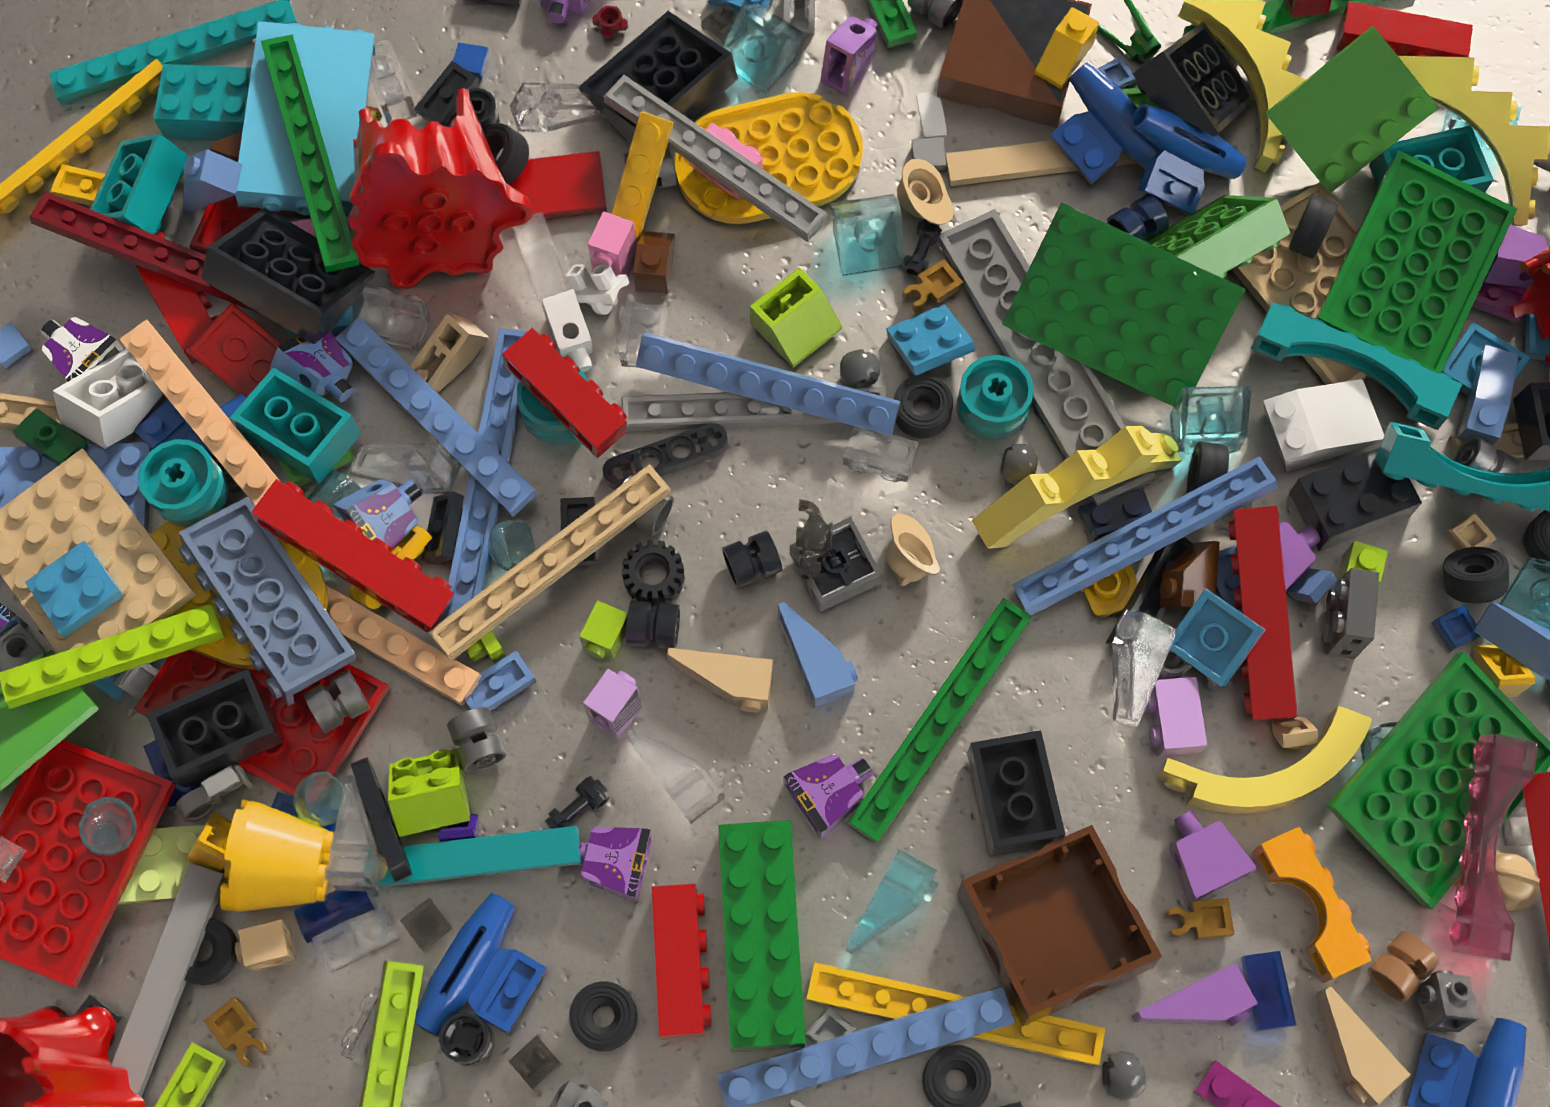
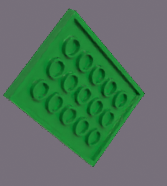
(1417, 262)
(1122, 305)
(1414, 786)

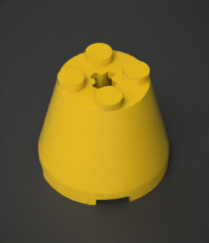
(273, 860)

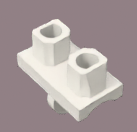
(598, 288)

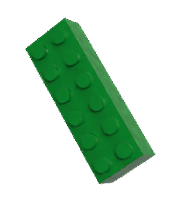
(761, 936)

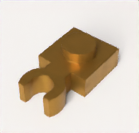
(935, 283)
(1207, 918)
(233, 1027)

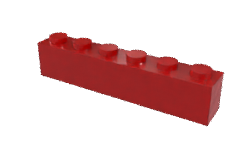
(352, 555)
(1264, 602)

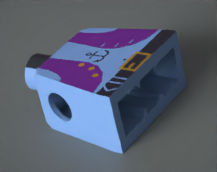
(317, 366)
(382, 510)

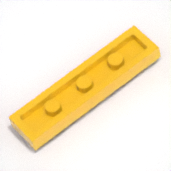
(642, 169)

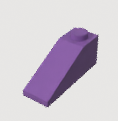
(1204, 1002)

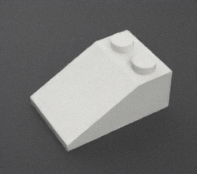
(107, 400)
(1322, 423)

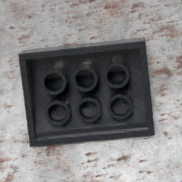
(669, 62)
(1196, 82)
(283, 275)

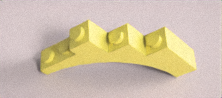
(1259, 55)
(1489, 113)
(1084, 473)

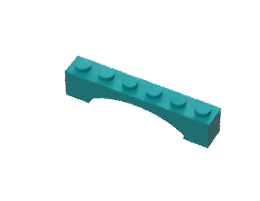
(1421, 391)
(1408, 454)

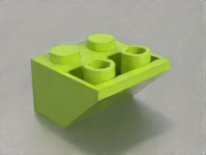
(795, 317)
(428, 792)

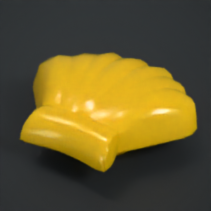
(1112, 592)

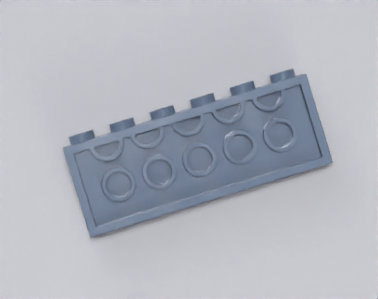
(265, 600)

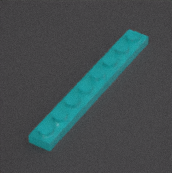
(176, 48)

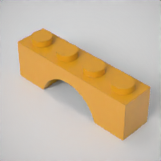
(1293, 862)

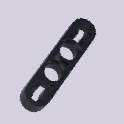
(663, 451)
(381, 819)

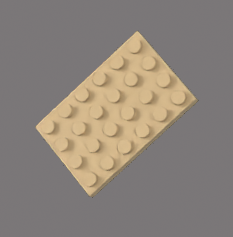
(1303, 281)
(80, 505)

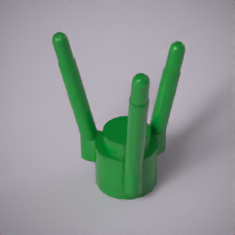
(1143, 40)

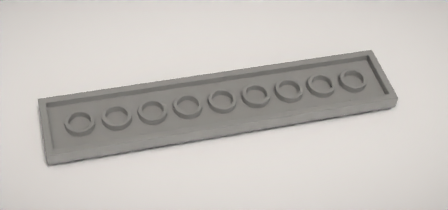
(1064, 388)

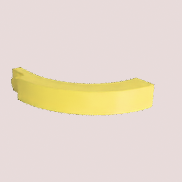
(1252, 795)

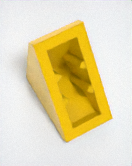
(1503, 670)
(211, 844)

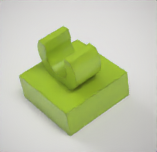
(486, 645)

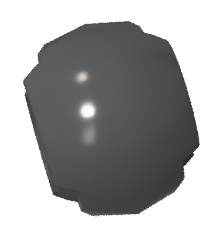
(859, 368)
(1018, 463)
(1123, 1075)

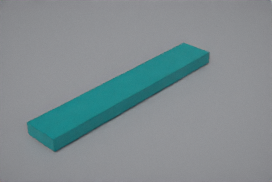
(490, 855)

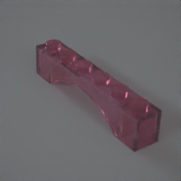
(1482, 921)

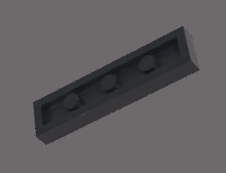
(1147, 594)

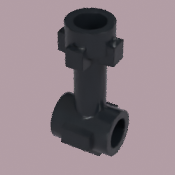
(928, 236)
(591, 794)

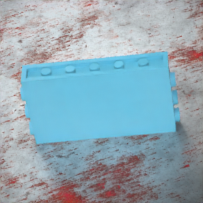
(338, 82)

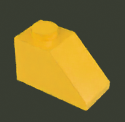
(1067, 47)

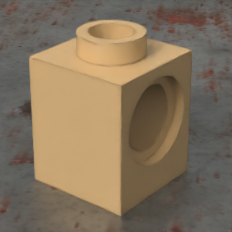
(265, 945)

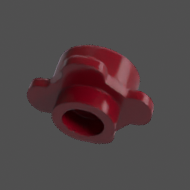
(610, 14)

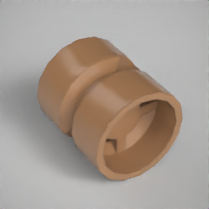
(1403, 966)

